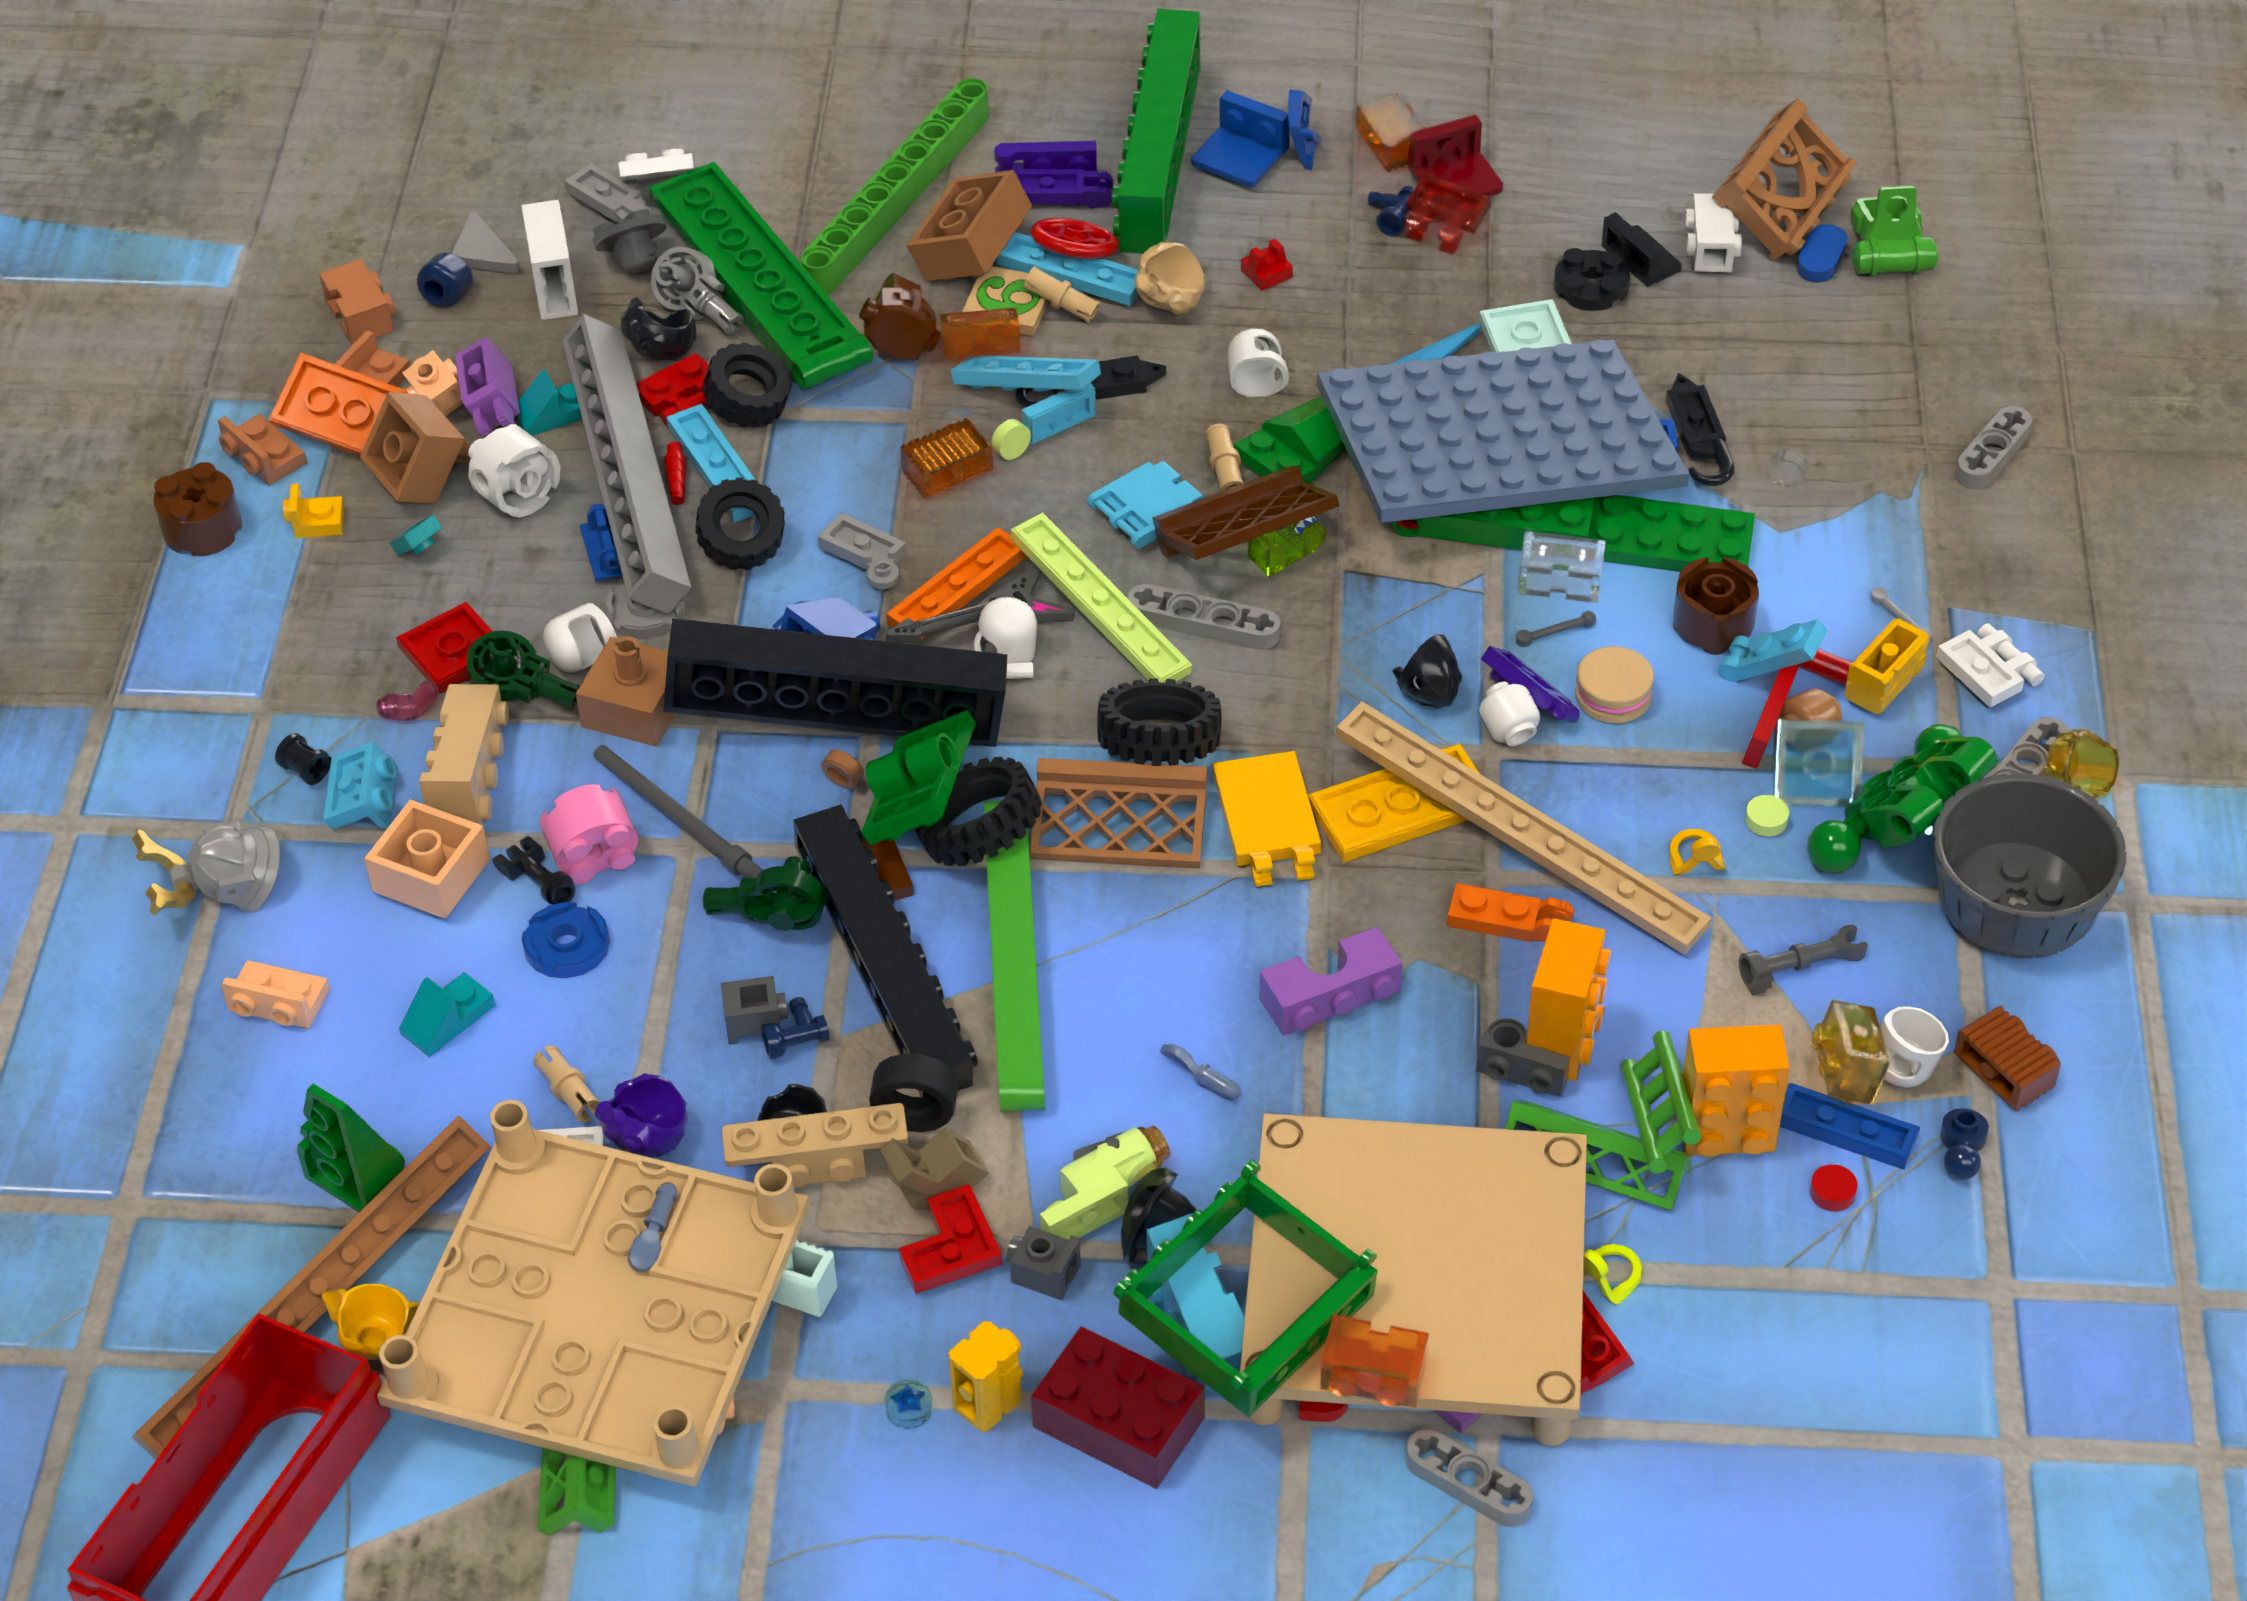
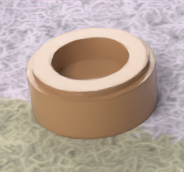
(842, 769)

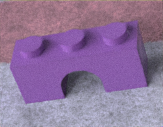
(1302, 998)

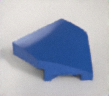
(1298, 116)

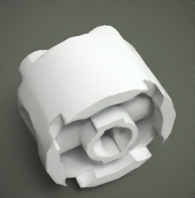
(513, 470)

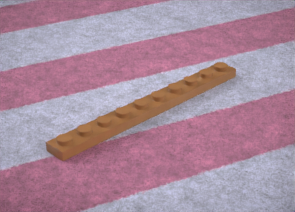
(340, 1261)

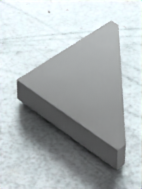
(483, 249)

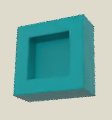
(417, 537)

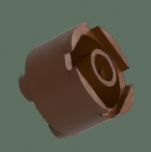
(197, 510)
(1715, 603)

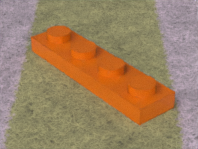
(960, 580)

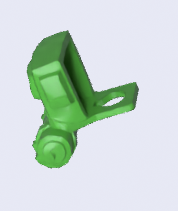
(1891, 234)

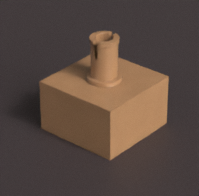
(413, 448)
(626, 692)

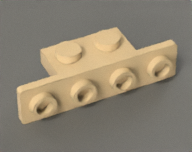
(818, 1144)

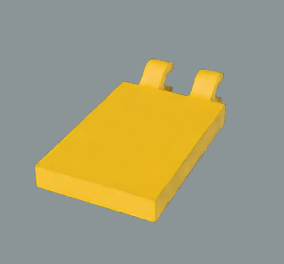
(1268, 814)

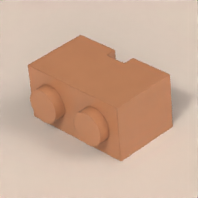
(359, 299)

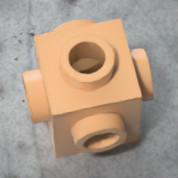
(436, 380)

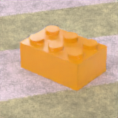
(1569, 992)
(1736, 1087)

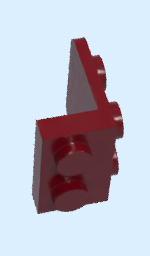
(1453, 155)

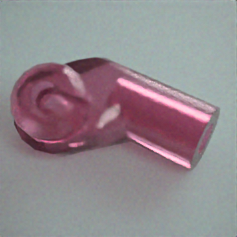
(407, 706)

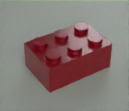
(1118, 1407)

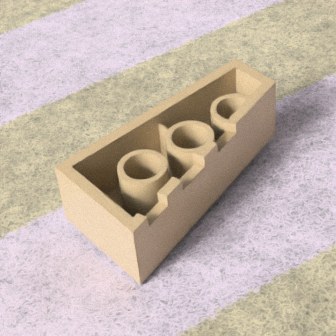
(465, 752)

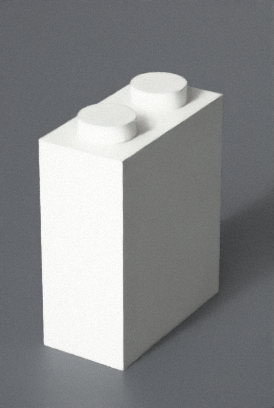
(550, 259)

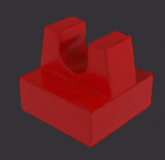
(1267, 265)

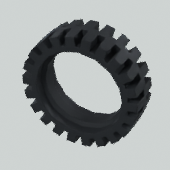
(1144, 742)
(995, 827)

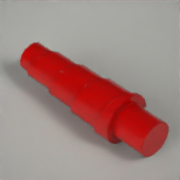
(675, 470)

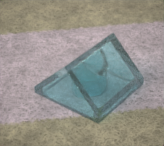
(1817, 762)

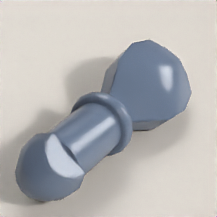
(1204, 1073)
(647, 1245)

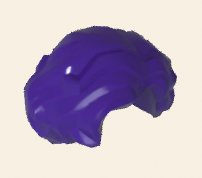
(644, 1116)

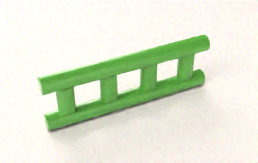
(1677, 1104)

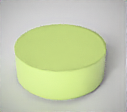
(1011, 439)
(1767, 815)

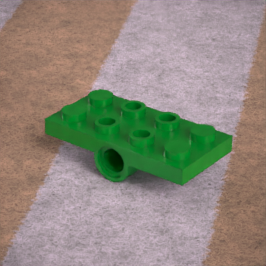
(916, 778)

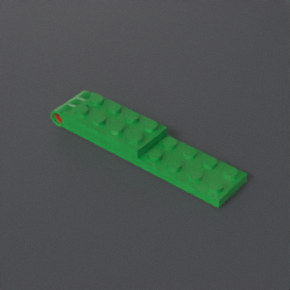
(762, 277)
(1634, 529)

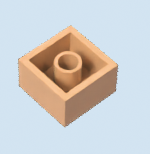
(427, 858)

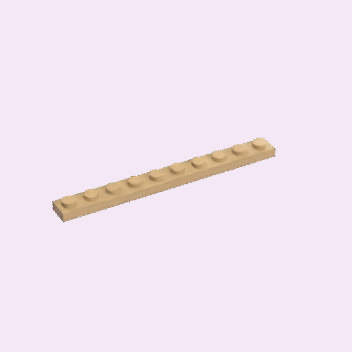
(1524, 828)

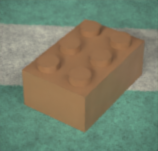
(969, 226)

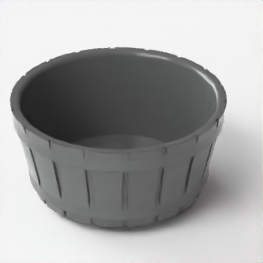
(2031, 839)

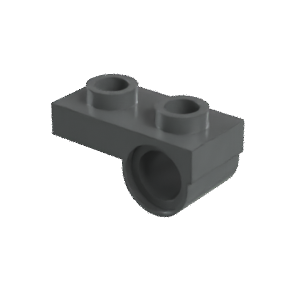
(1508, 1057)

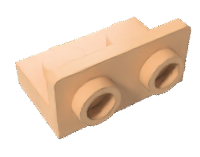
(275, 994)

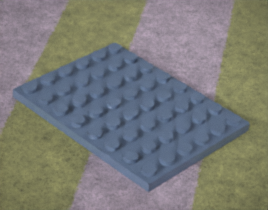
(1499, 430)

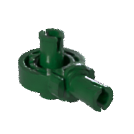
(519, 678)
(781, 909)

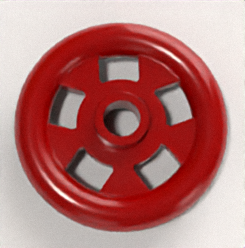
(1074, 238)

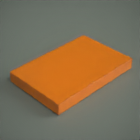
(330, 404)

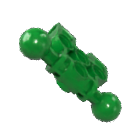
(1904, 799)

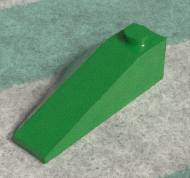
(344, 1151)

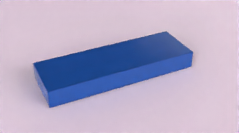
(1848, 1126)

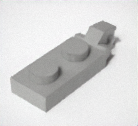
(605, 193)

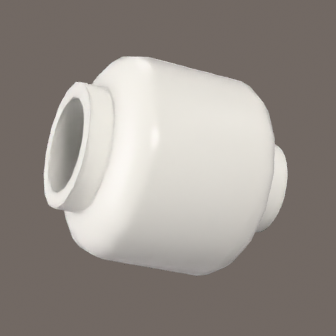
(1509, 713)

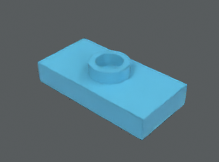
(1058, 413)

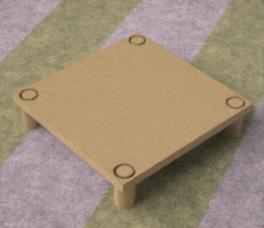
(1470, 1245)
(556, 1337)

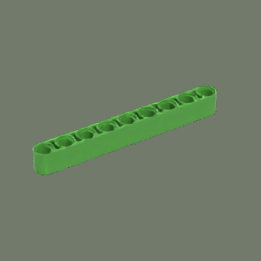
(897, 184)
(1015, 977)

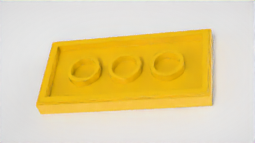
(1380, 811)

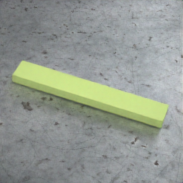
(1100, 600)

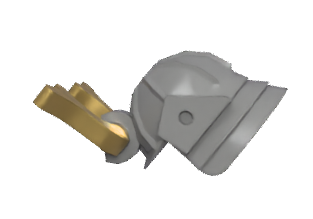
(223, 863)

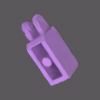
(487, 386)

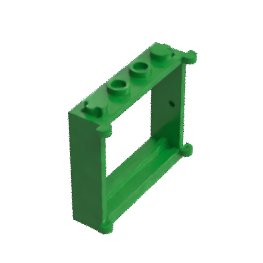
(1299, 1342)

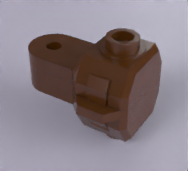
(900, 320)

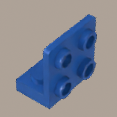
(1246, 142)

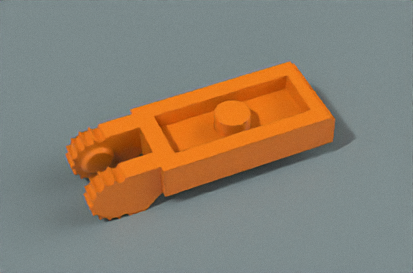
(1505, 913)

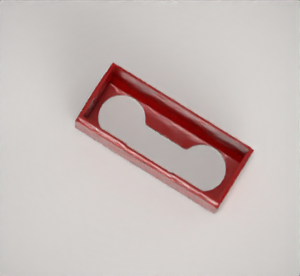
(261, 1379)

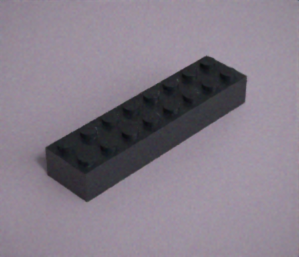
(830, 680)

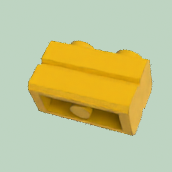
(1887, 666)
(986, 1375)

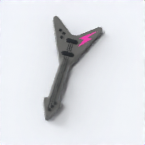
(1019, 588)

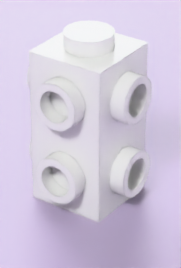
(1711, 235)

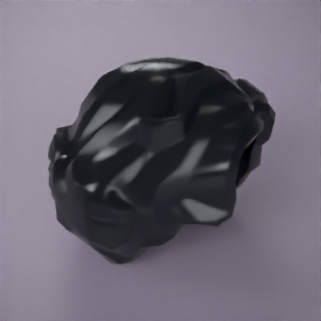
(658, 336)

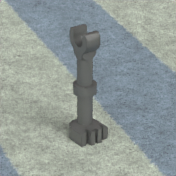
(1757, 969)

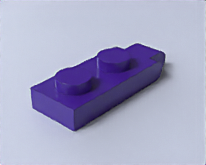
(1512, 670)

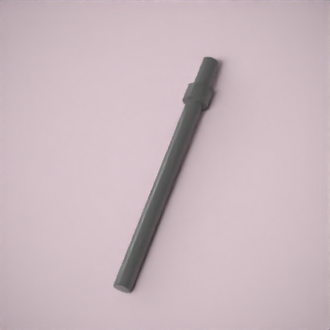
(733, 857)

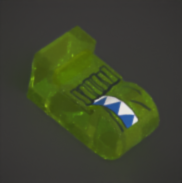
(1286, 545)

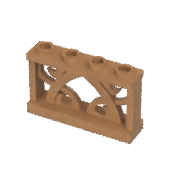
(1745, 192)

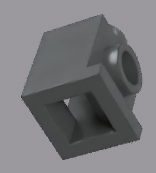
(750, 1005)
(1044, 1262)

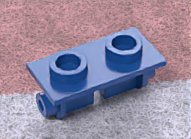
(600, 544)

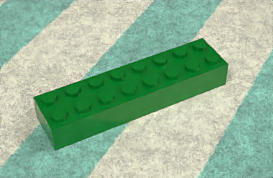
(1157, 130)

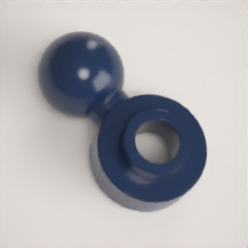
(1964, 1134)

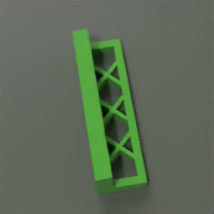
(1611, 1141)
(587, 1489)

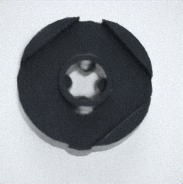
(1579, 265)

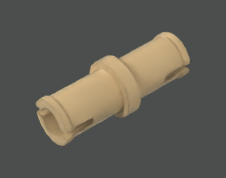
(1061, 294)
(1223, 458)
(567, 1083)

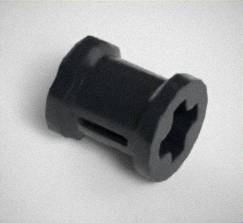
(303, 759)

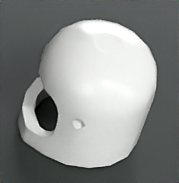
(1253, 362)
(1009, 627)
(572, 638)
(1915, 1039)

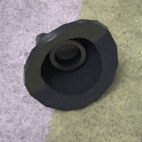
(1149, 1206)

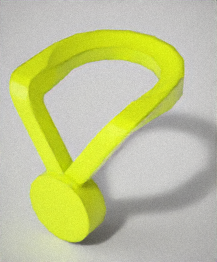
(1597, 1268)

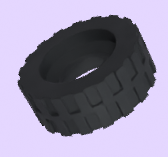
(741, 407)
(740, 494)

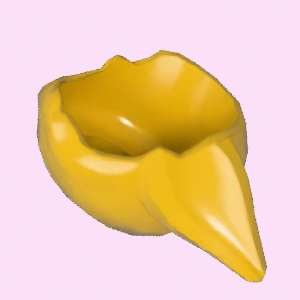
(368, 1316)

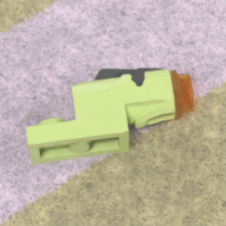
(1099, 1180)

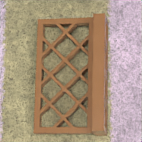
(1121, 785)

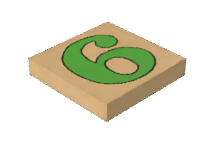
(1004, 289)

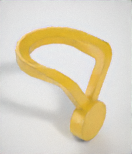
(1702, 850)

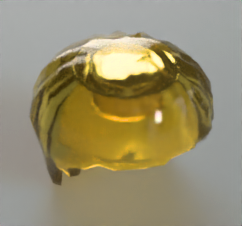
(2083, 762)

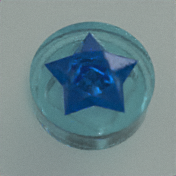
(908, 1404)

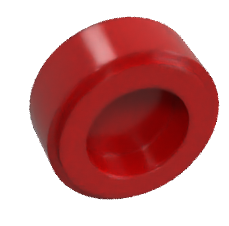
(1833, 1187)

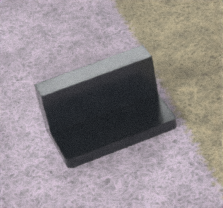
(1641, 252)

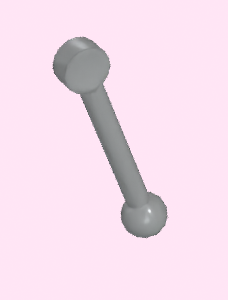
(1879, 597)

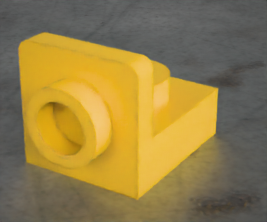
(313, 515)

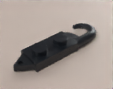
(1117, 378)
(1699, 429)

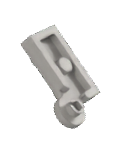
(865, 548)

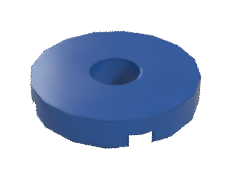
(571, 958)

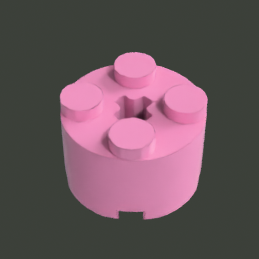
(589, 832)

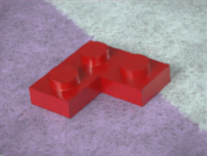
(960, 1248)

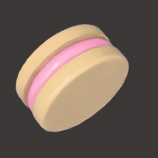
(1614, 684)

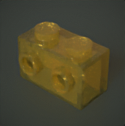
(1851, 1052)

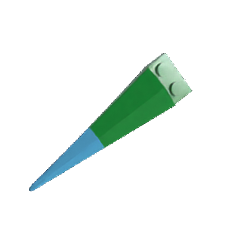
(1307, 432)

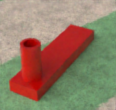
(1824, 665)

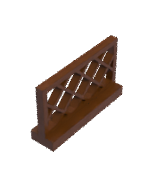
(1240, 514)

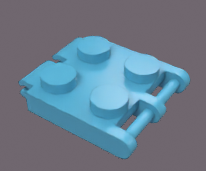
(1140, 496)

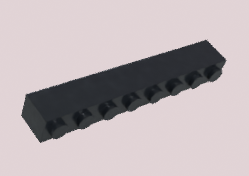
(881, 944)

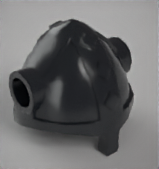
(1435, 674)

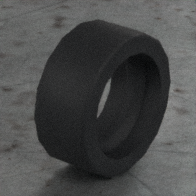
(917, 1073)

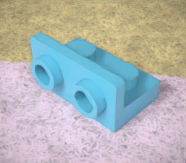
(360, 787)

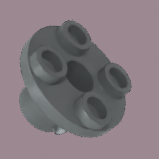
(631, 241)

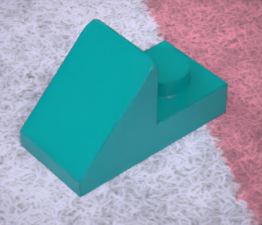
(547, 407)
(444, 1013)

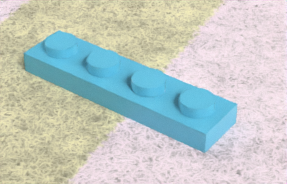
(1091, 276)
(1026, 372)
(709, 451)

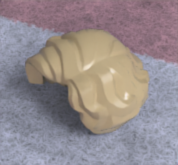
(1170, 278)

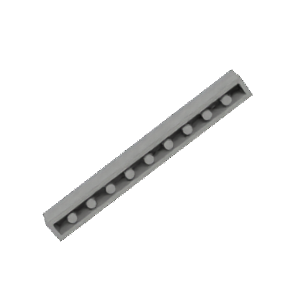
(626, 465)

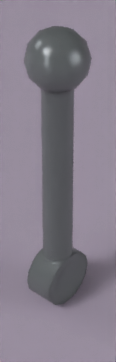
(1525, 637)

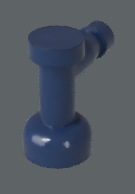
(1391, 218)
(807, 1029)

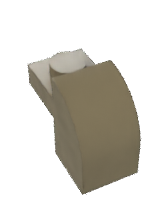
(937, 1167)

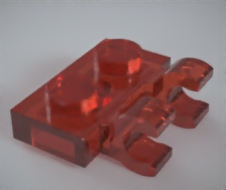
(1446, 203)

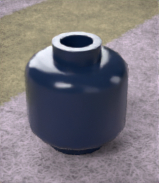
(444, 280)

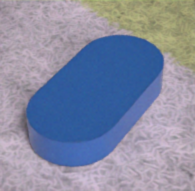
(1822, 253)

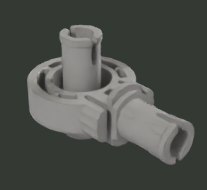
(692, 286)

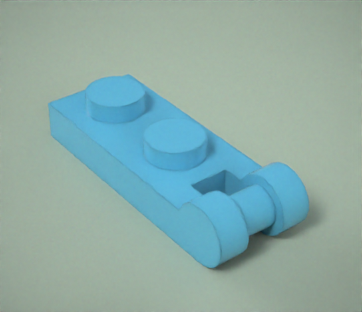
(1772, 651)

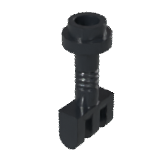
(555, 886)

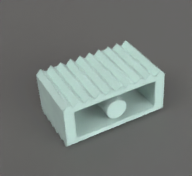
(807, 1279)

